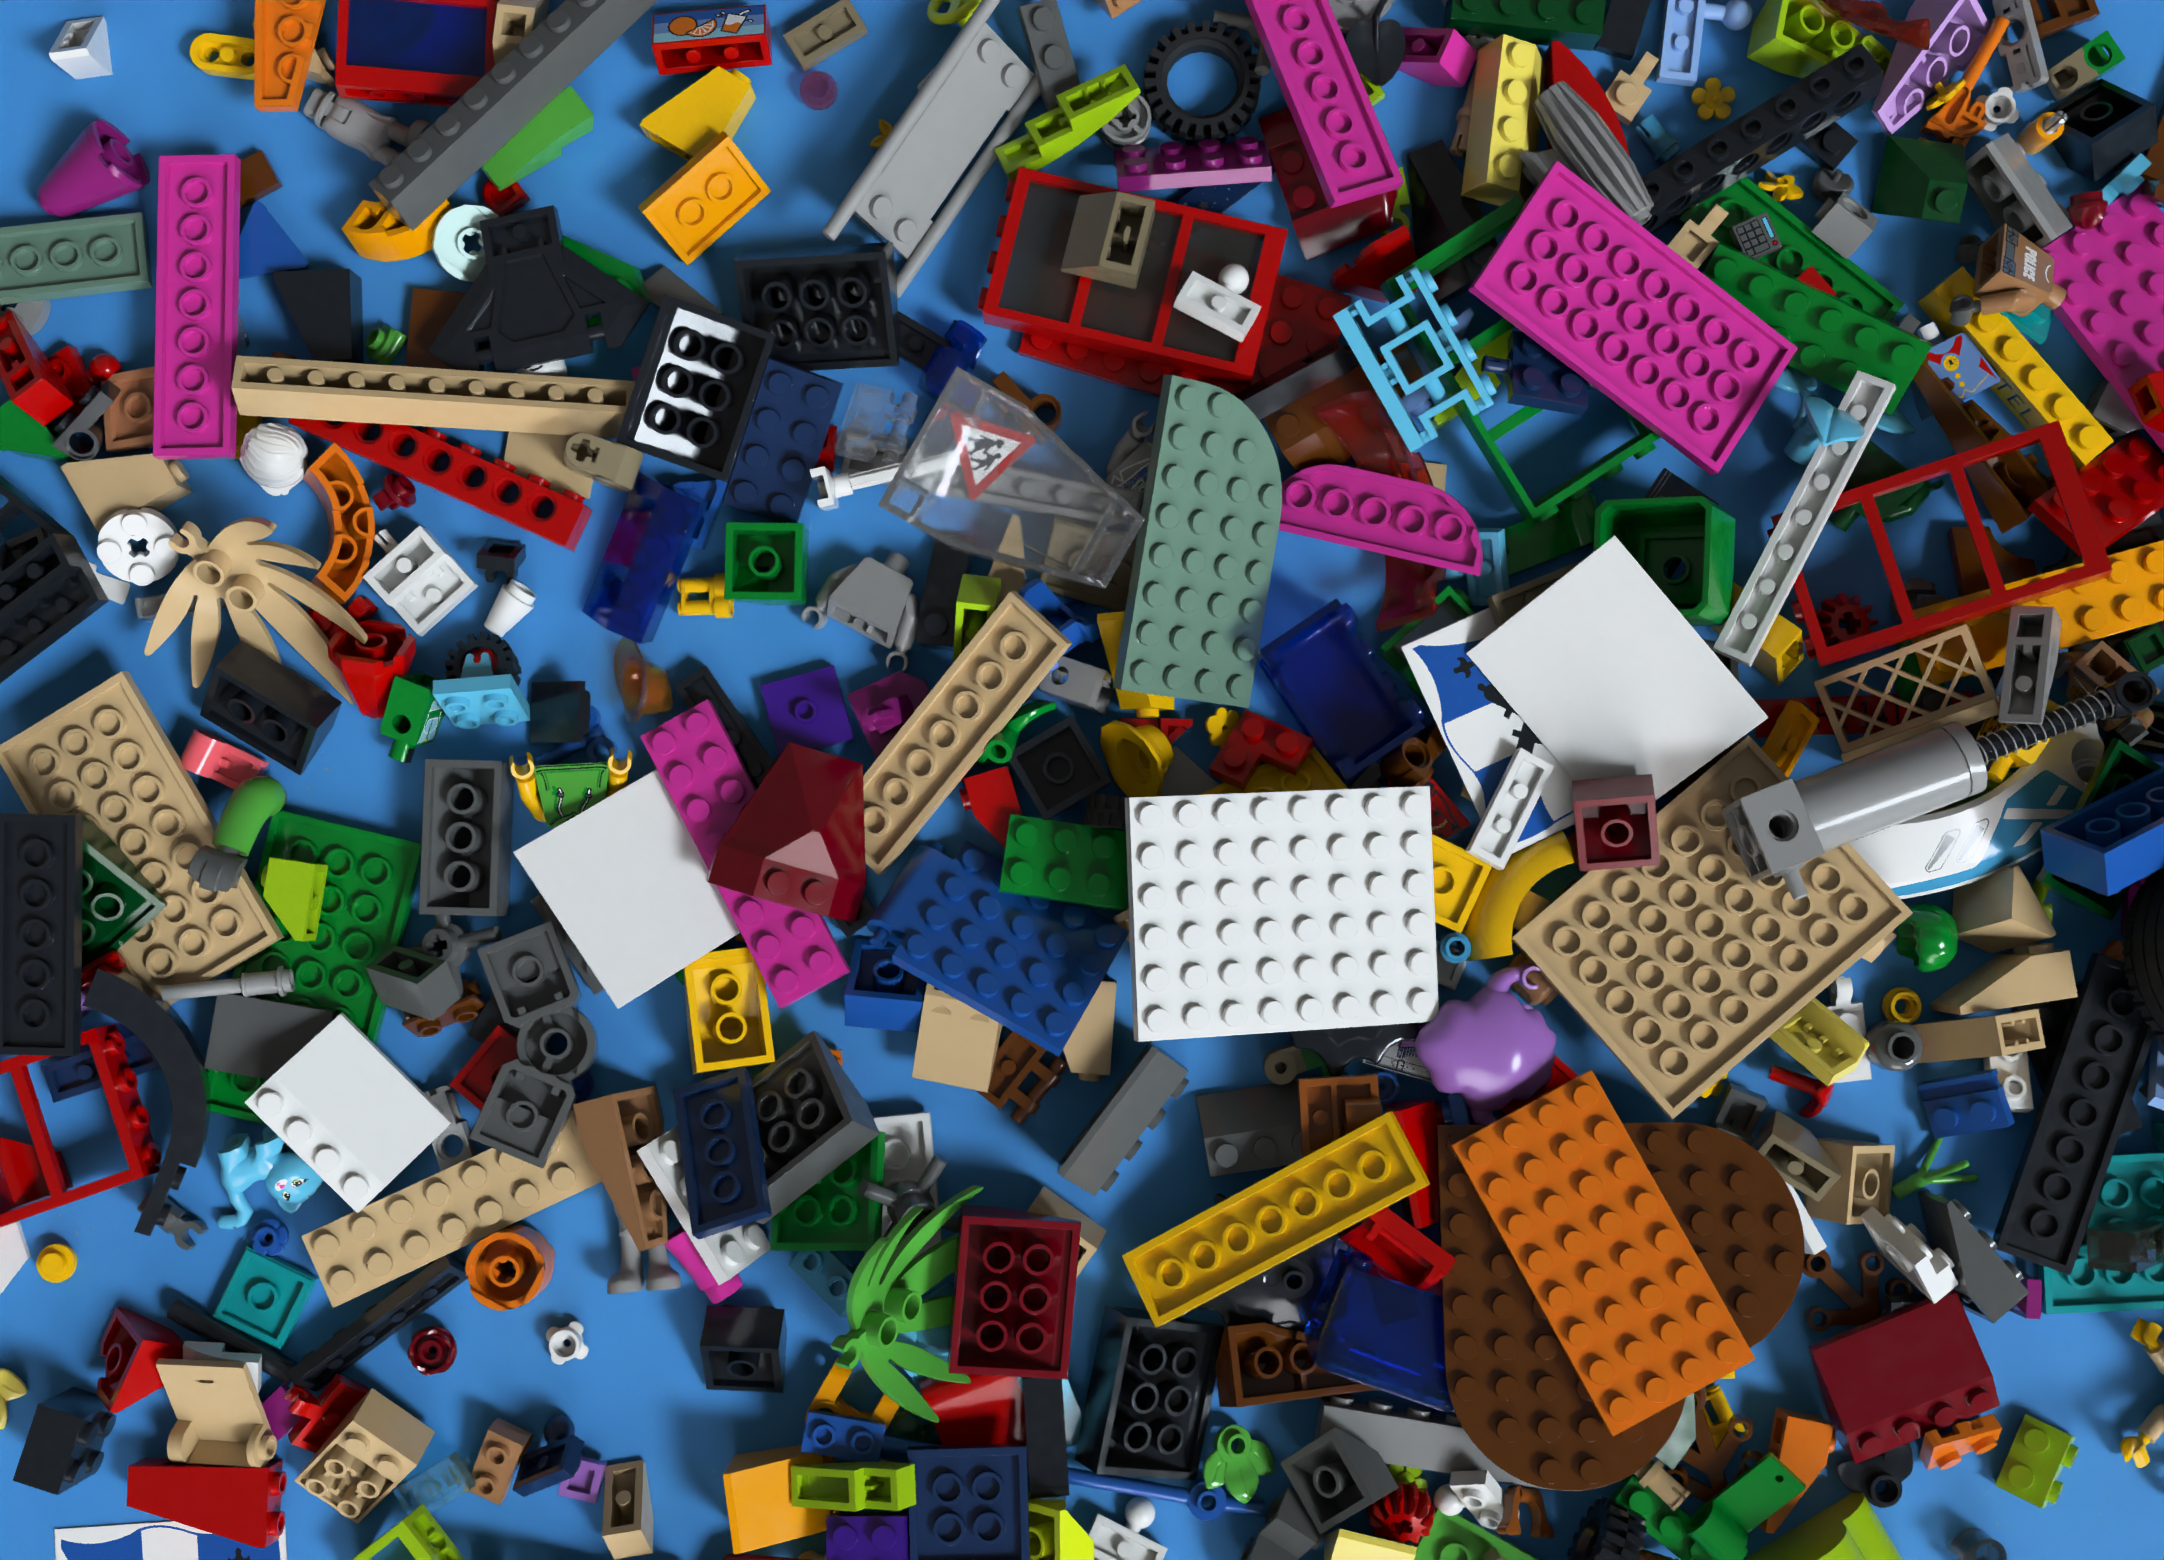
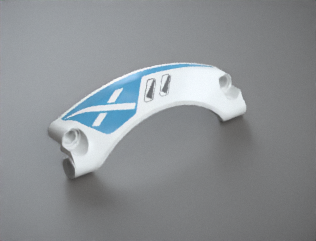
(1991, 831)

